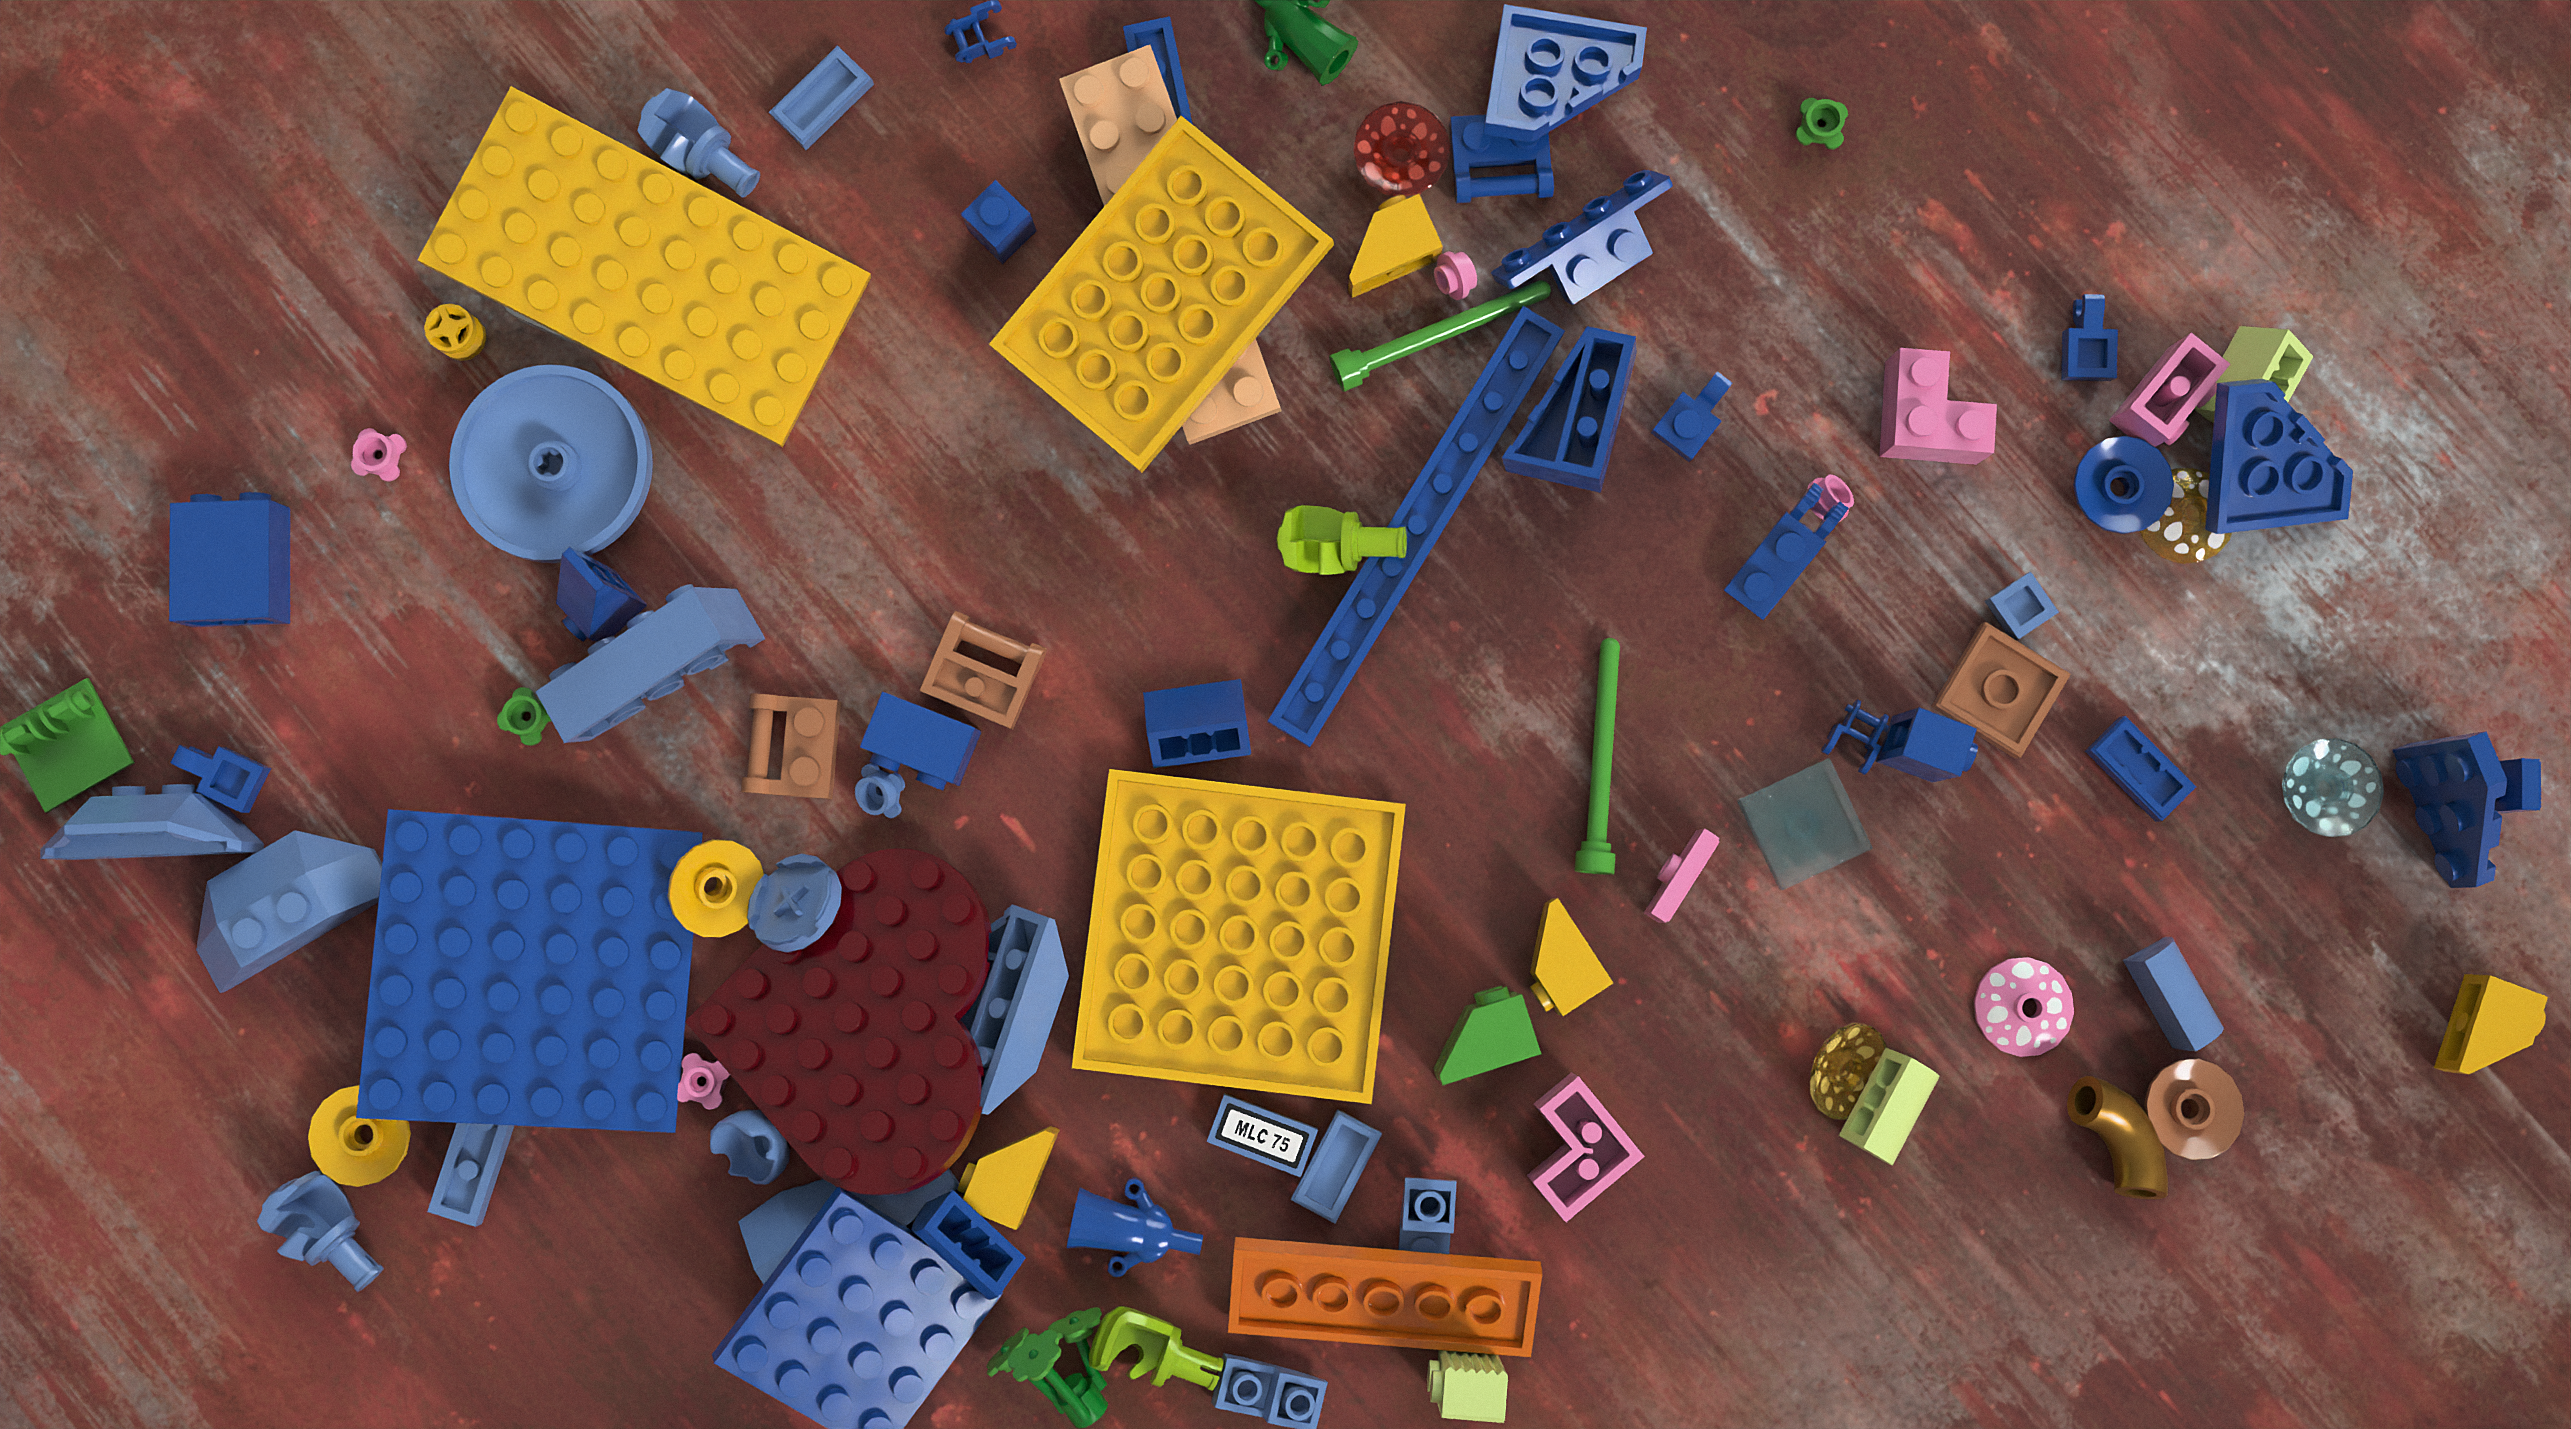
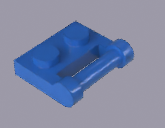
(1474, 150)

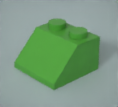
(1487, 1036)

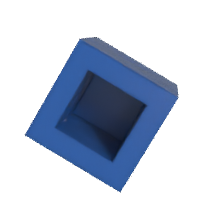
(998, 222)

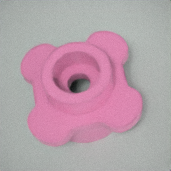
(364, 454)
(715, 1076)

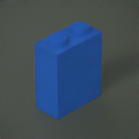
(229, 561)

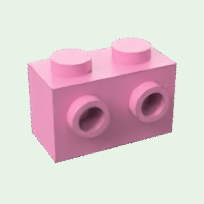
(2170, 391)

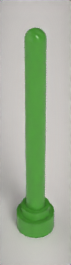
(1354, 366)
(1595, 852)

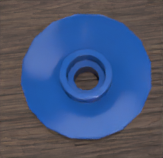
(2145, 480)

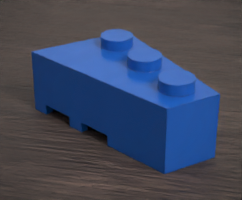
(1578, 417)

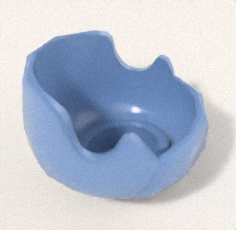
(751, 1145)

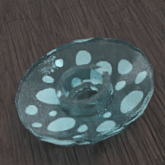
(2353, 783)

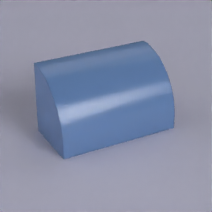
(2174, 995)

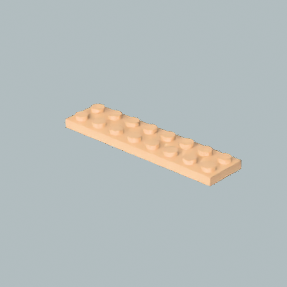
(1120, 118)

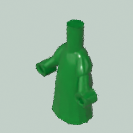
(1310, 36)

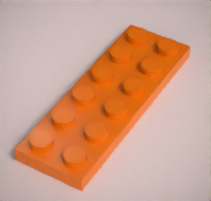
(1384, 1297)

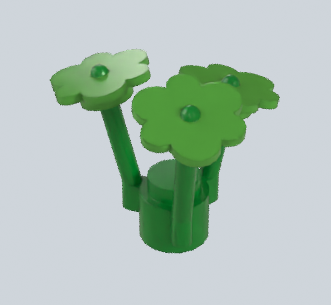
(1034, 1358)

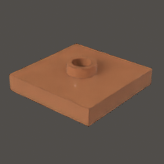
(2001, 690)

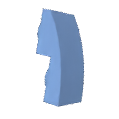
(1269, 1392)

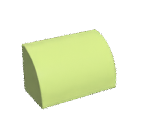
(2263, 355)
(1889, 1105)

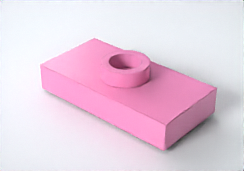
(1680, 874)

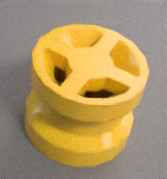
(445, 325)

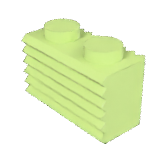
(1468, 1386)

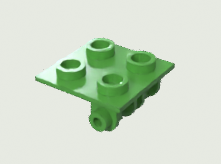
(65, 745)

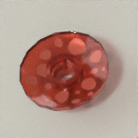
(1403, 127)

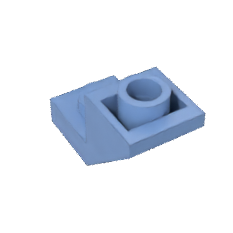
(1427, 1215)

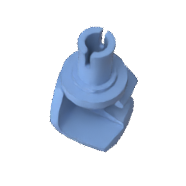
(693, 141)
(318, 1226)

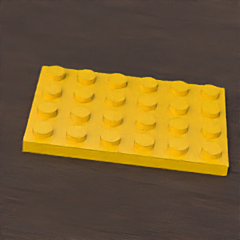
(1161, 293)

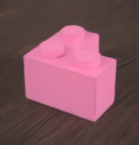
(1921, 420)
(1593, 1151)

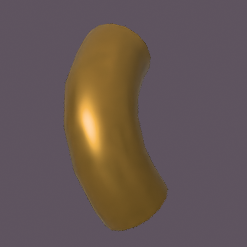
(2128, 1133)

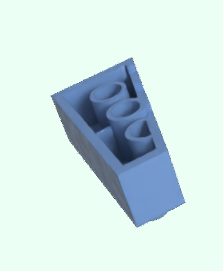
(647, 660)

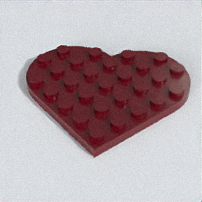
(862, 1030)

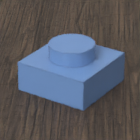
(2021, 606)

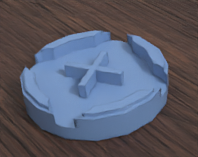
(794, 903)

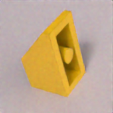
(1395, 244)
(1564, 963)
(2489, 1023)
(1007, 1178)

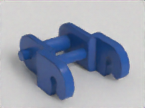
(978, 13)
(1870, 742)

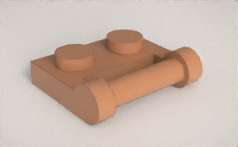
(977, 685)
(807, 750)

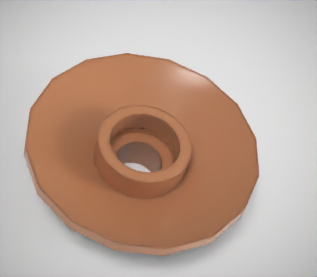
(2214, 1114)

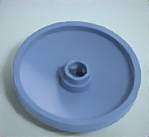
(550, 463)

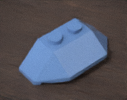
(150, 826)
(282, 902)
(1016, 1001)

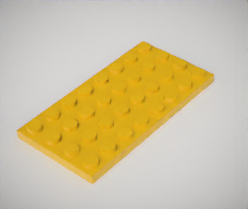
(645, 267)

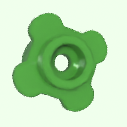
(1827, 110)
(512, 716)

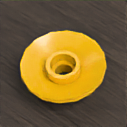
(726, 906)
(340, 1149)

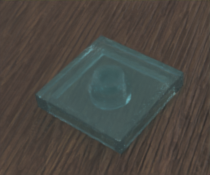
(1804, 824)

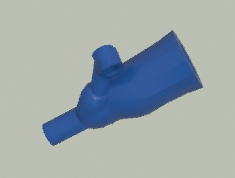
(1115, 1226)

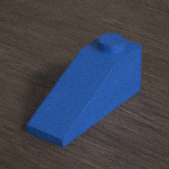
(594, 597)

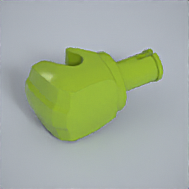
(1333, 542)
(1157, 1345)

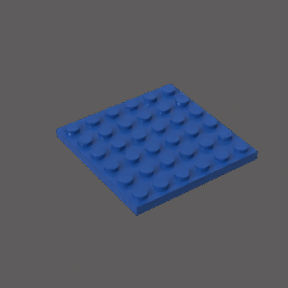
(526, 975)

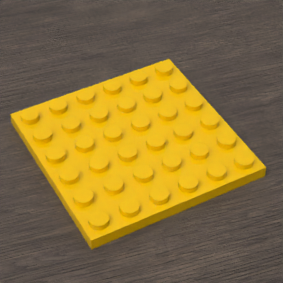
(1239, 936)

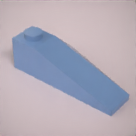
(782, 1219)

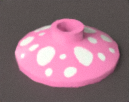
(2000, 1004)

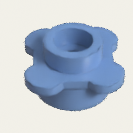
(879, 791)

